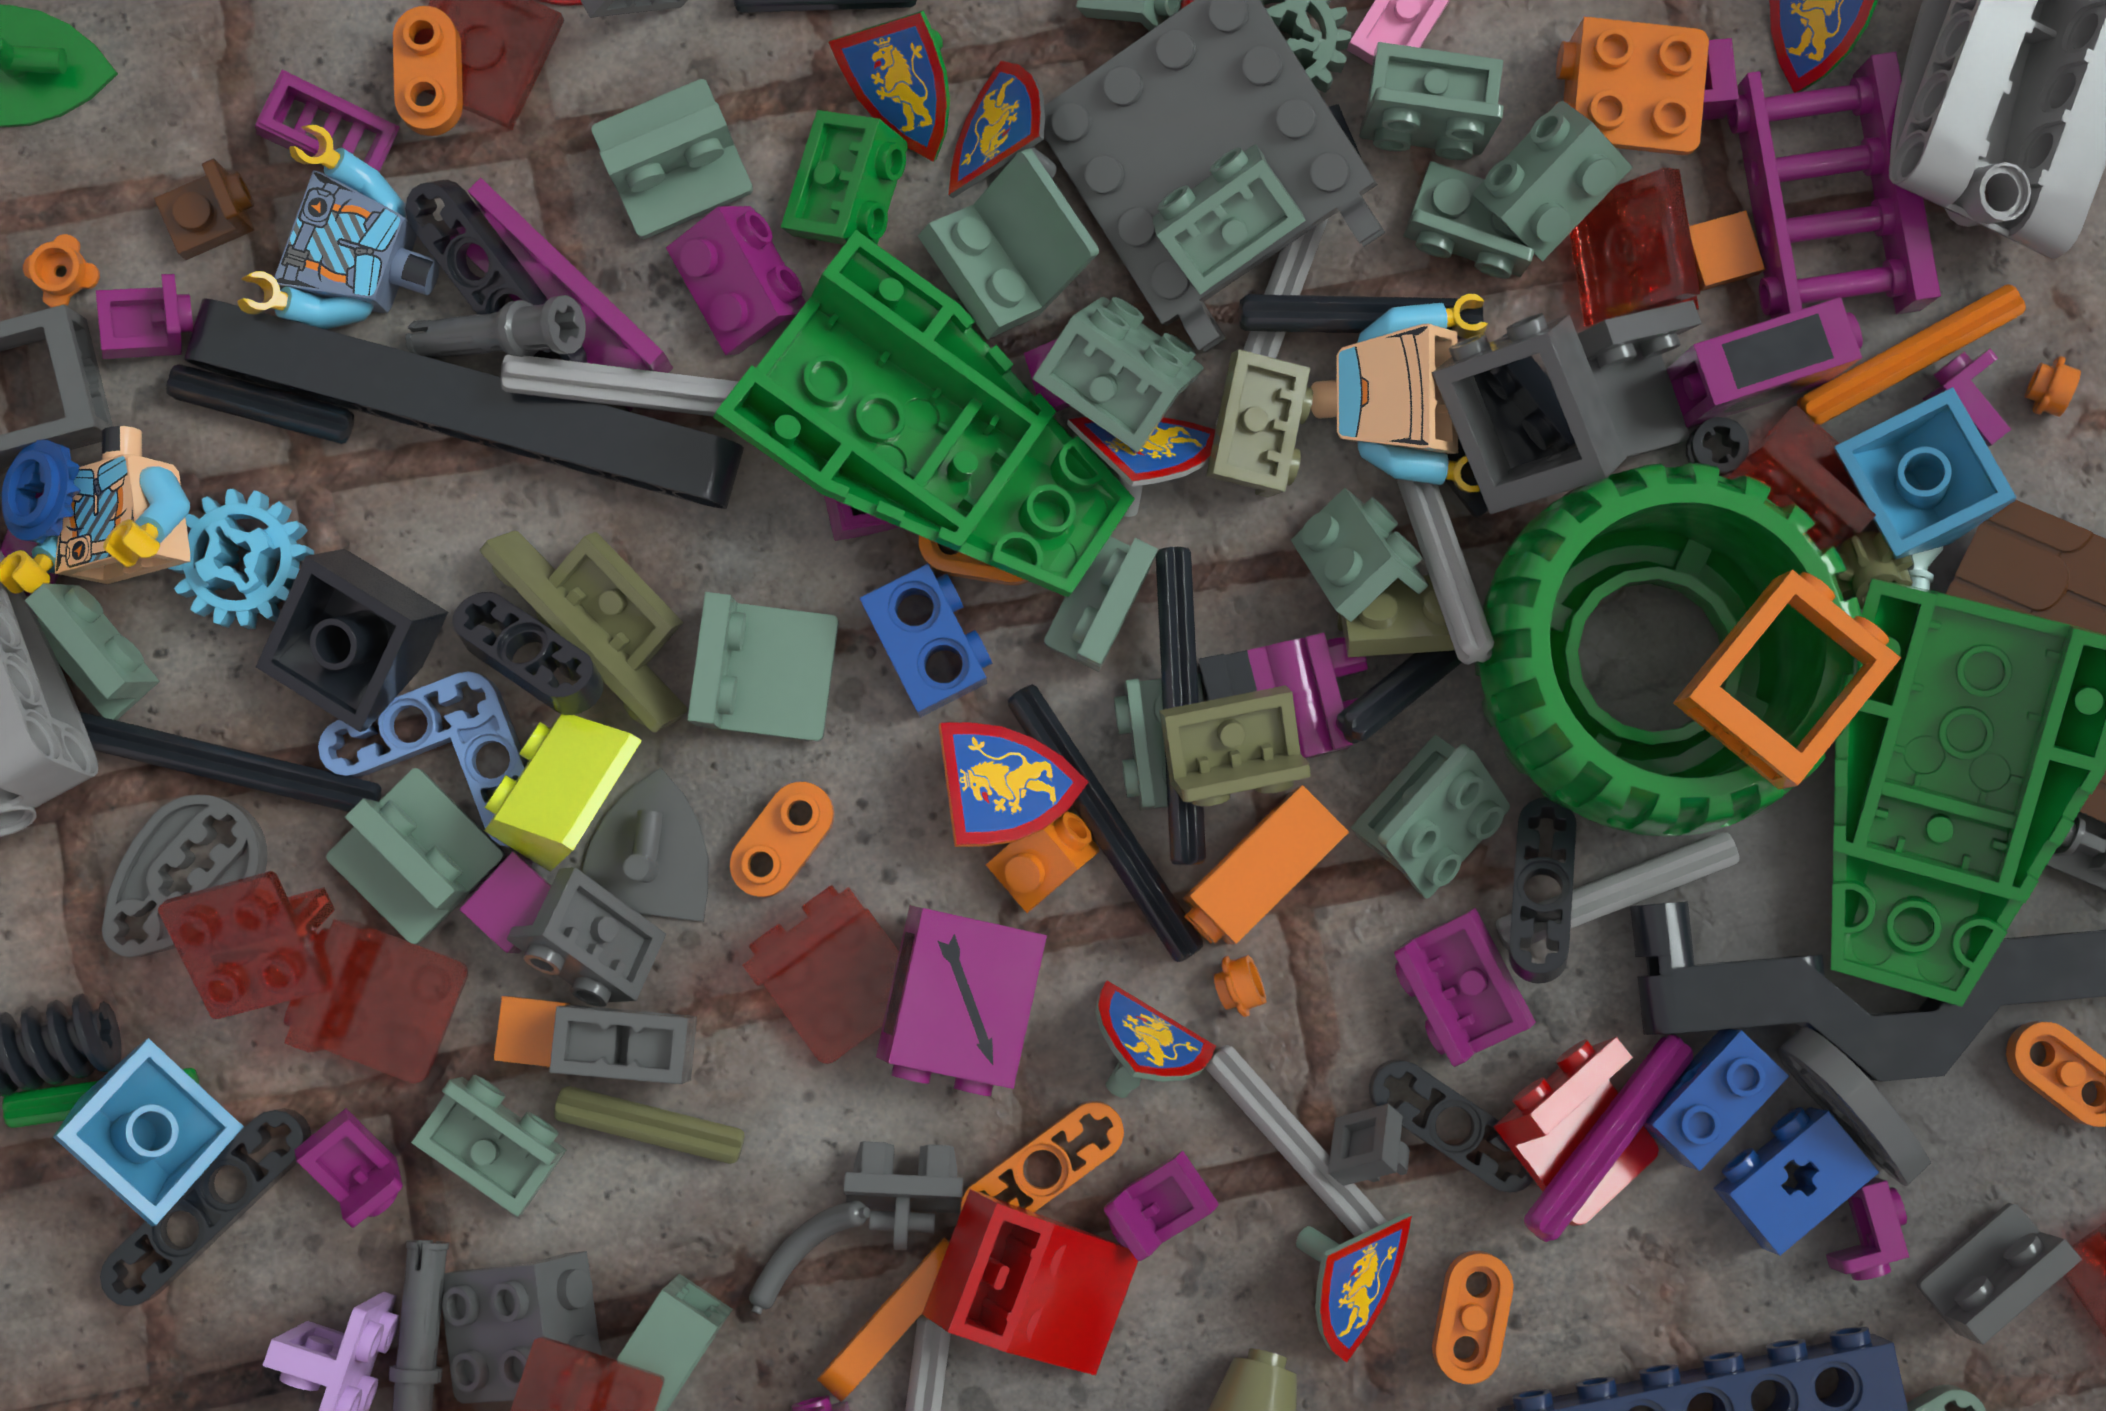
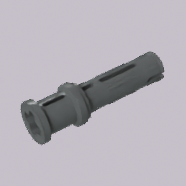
(515, 329)

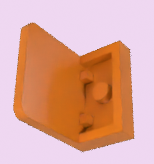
(1637, 82)

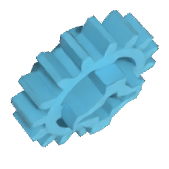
(265, 548)

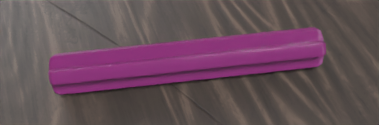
(1608, 1138)

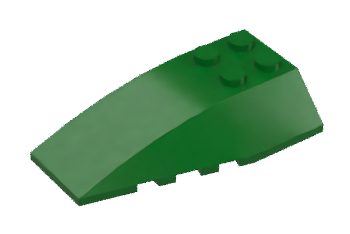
(919, 422)
(1958, 784)

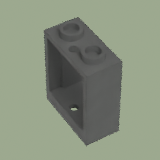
(76, 378)
(1579, 396)

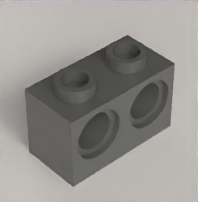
(623, 1044)

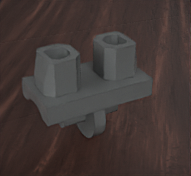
(877, 1187)

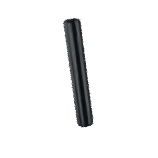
(1328, 313)

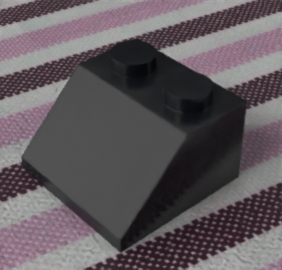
(350, 637)

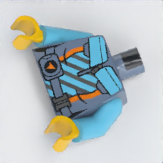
(344, 247)

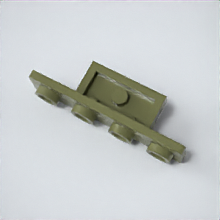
(603, 611)

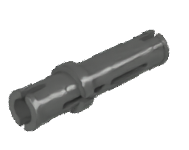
(419, 1327)

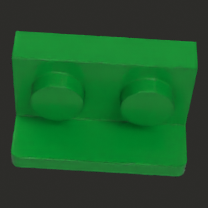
(845, 179)

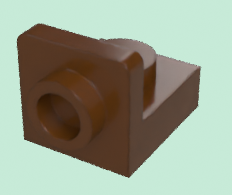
(207, 211)

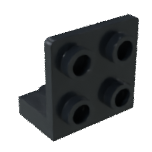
(1524, 418)

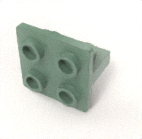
(1432, 101)
(672, 159)
(1433, 814)
(414, 855)

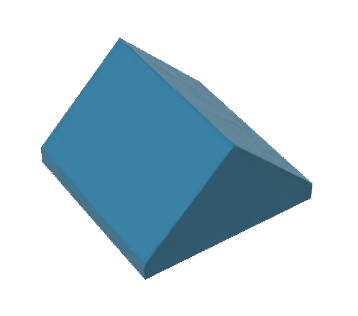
(1926, 475)
(147, 1131)

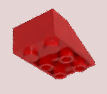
(1030, 1285)

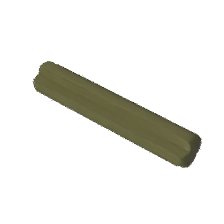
(649, 1124)

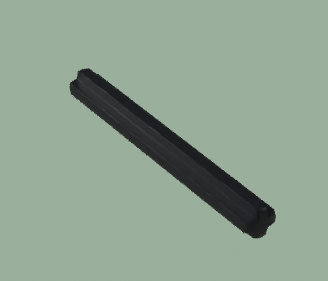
(1179, 688)
(227, 764)
(1111, 830)

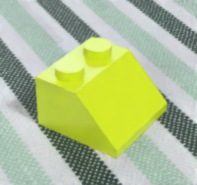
(559, 788)

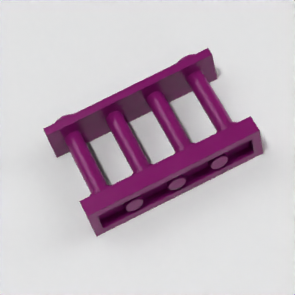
(1894, 214)

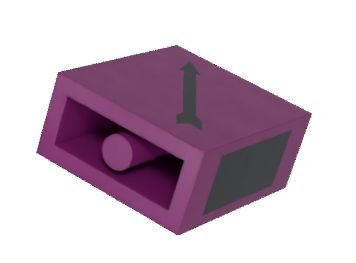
(1765, 362)
(960, 1000)

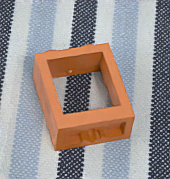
(1745, 732)
(1263, 867)

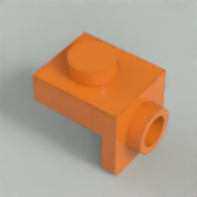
(1044, 860)

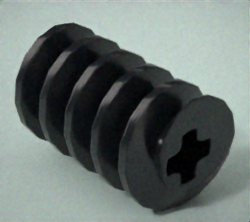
(57, 1046)

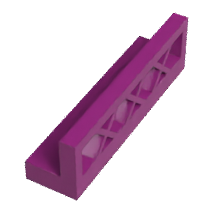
(609, 333)

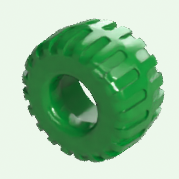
(1717, 548)

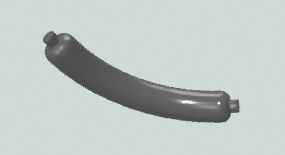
(798, 1245)

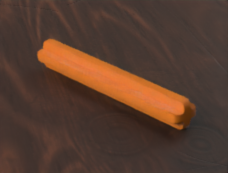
(1913, 354)

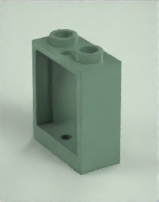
(675, 1335)

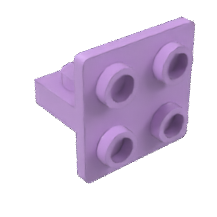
(339, 1360)

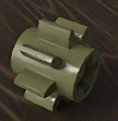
(1867, 558)

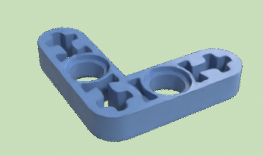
(465, 733)

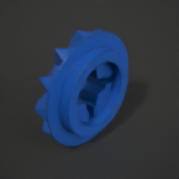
(36, 469)

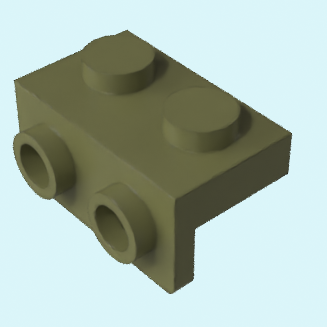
(1398, 624)
(1233, 746)

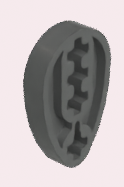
(166, 843)
(1855, 1103)

